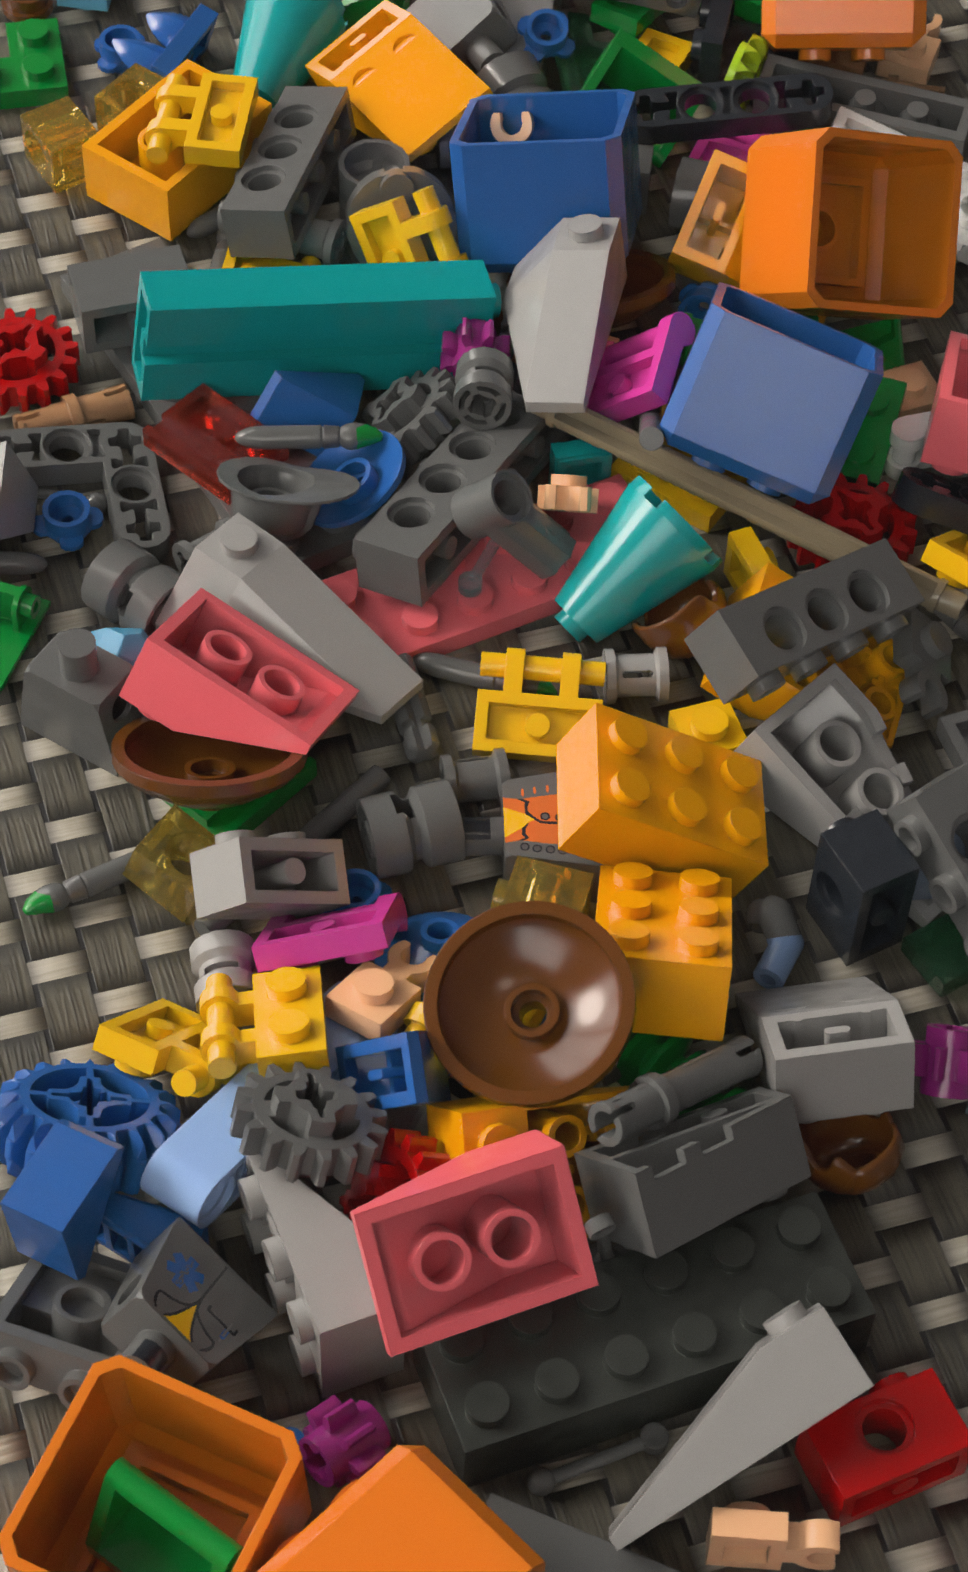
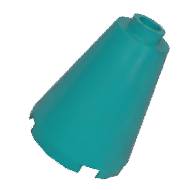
(283, 38)
(632, 565)

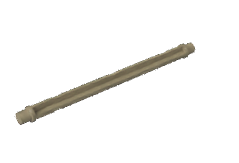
(741, 500)

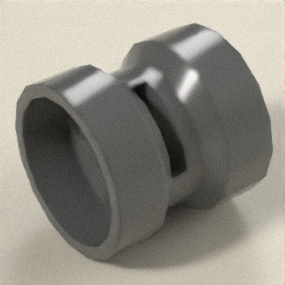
(483, 388)

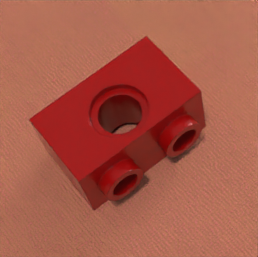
(861, 1479)

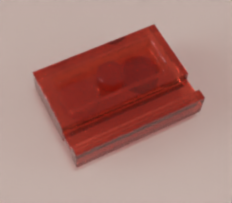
(200, 436)

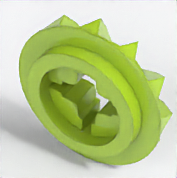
(748, 61)

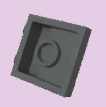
(54, 1326)

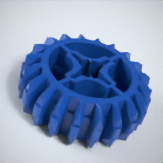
(94, 1097)

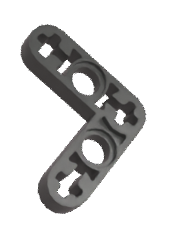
(101, 462)

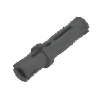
(658, 1098)

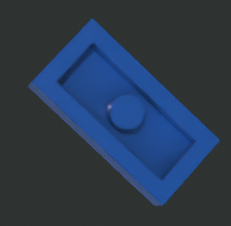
(179, 34)

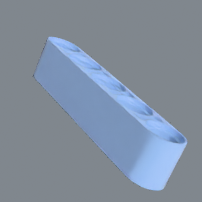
(201, 1162)

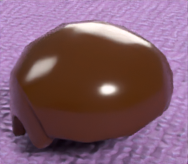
(679, 616)
(852, 1152)

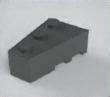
(695, 1171)

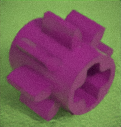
(470, 335)
(943, 1061)
(343, 1441)

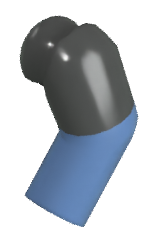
(784, 939)

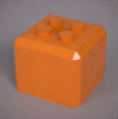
(851, 26)
(884, 219)
(199, 1448)
(406, 1519)

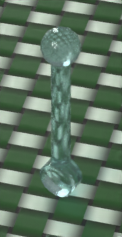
(471, 581)

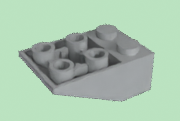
(832, 1047)
(315, 1279)

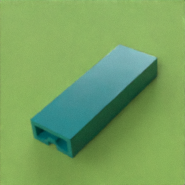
(340, 318)

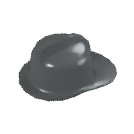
(281, 495)

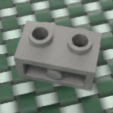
(268, 876)

